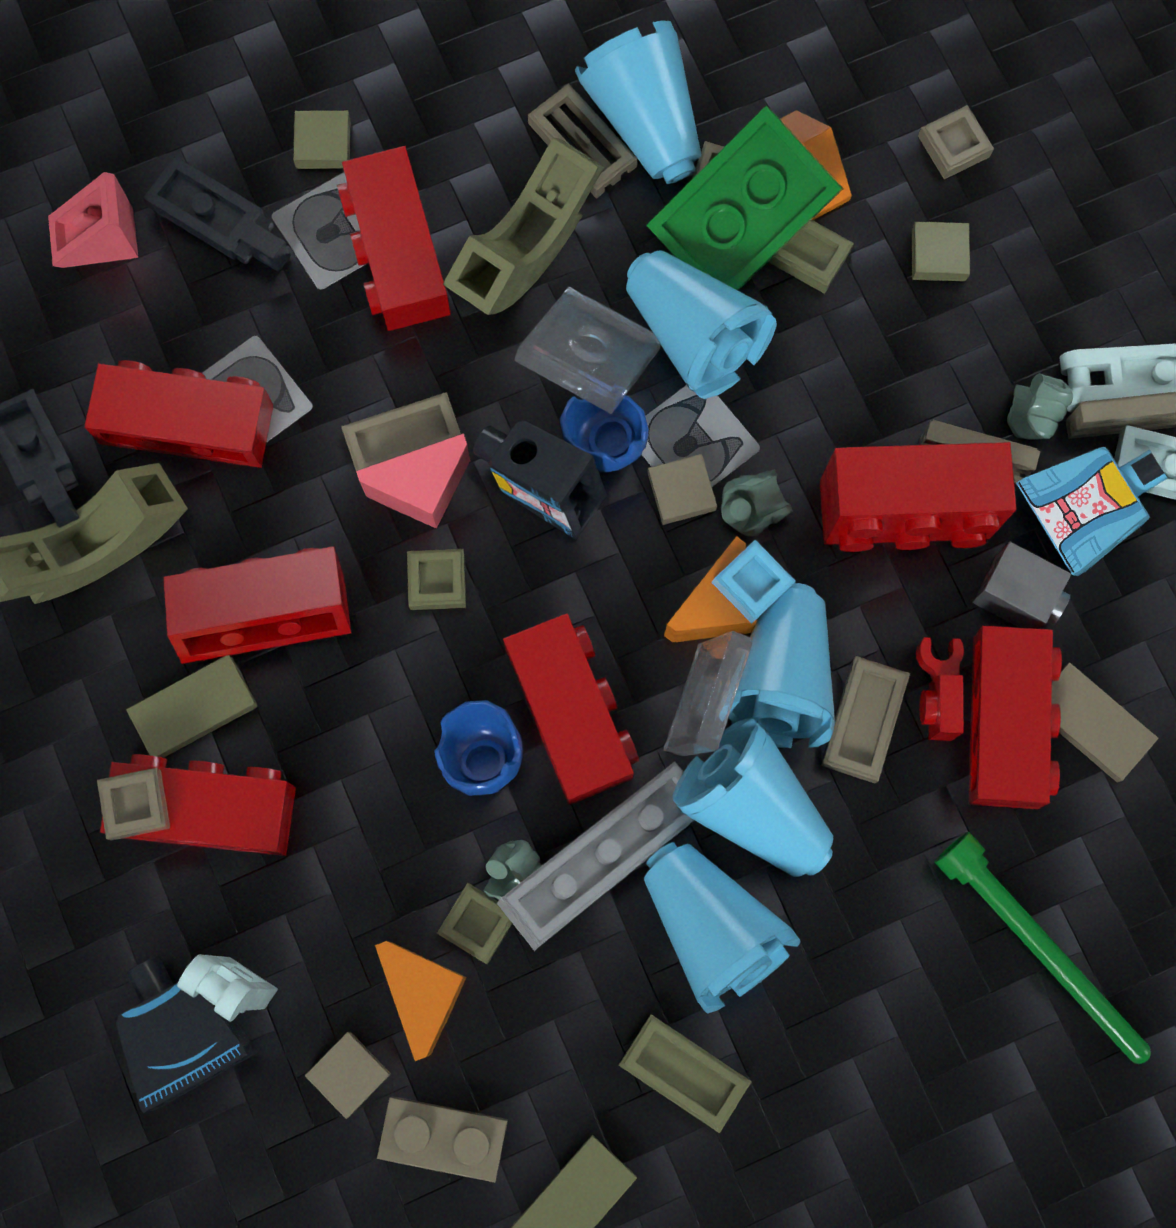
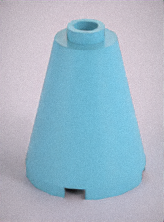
(646, 98)
(699, 321)
(789, 671)
(756, 801)
(714, 925)

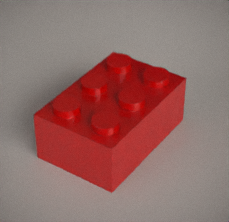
(916, 495)

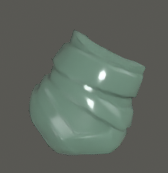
(1039, 407)
(754, 503)
(510, 866)

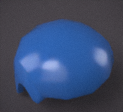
(610, 438)
(479, 748)

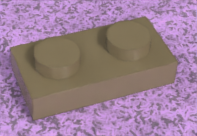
(442, 1139)

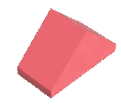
(94, 226)
(419, 481)

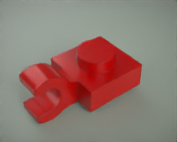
(943, 703)

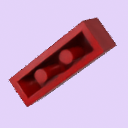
(393, 239)
(180, 413)
(256, 604)
(571, 708)
(1013, 718)
(220, 808)

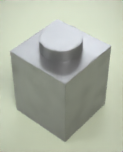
(1023, 588)

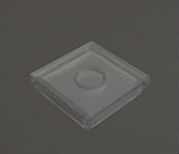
(588, 350)
(708, 695)

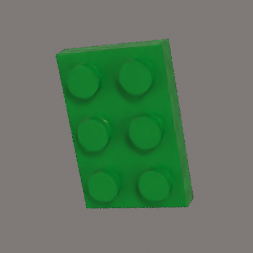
(746, 202)

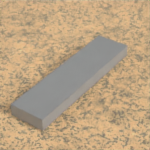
(596, 860)

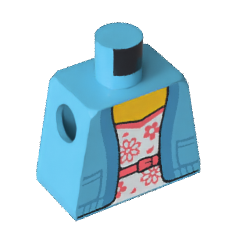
(1091, 503)

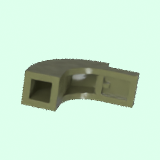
(513, 255)
(112, 529)

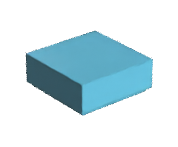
(753, 581)

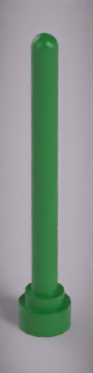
(965, 862)

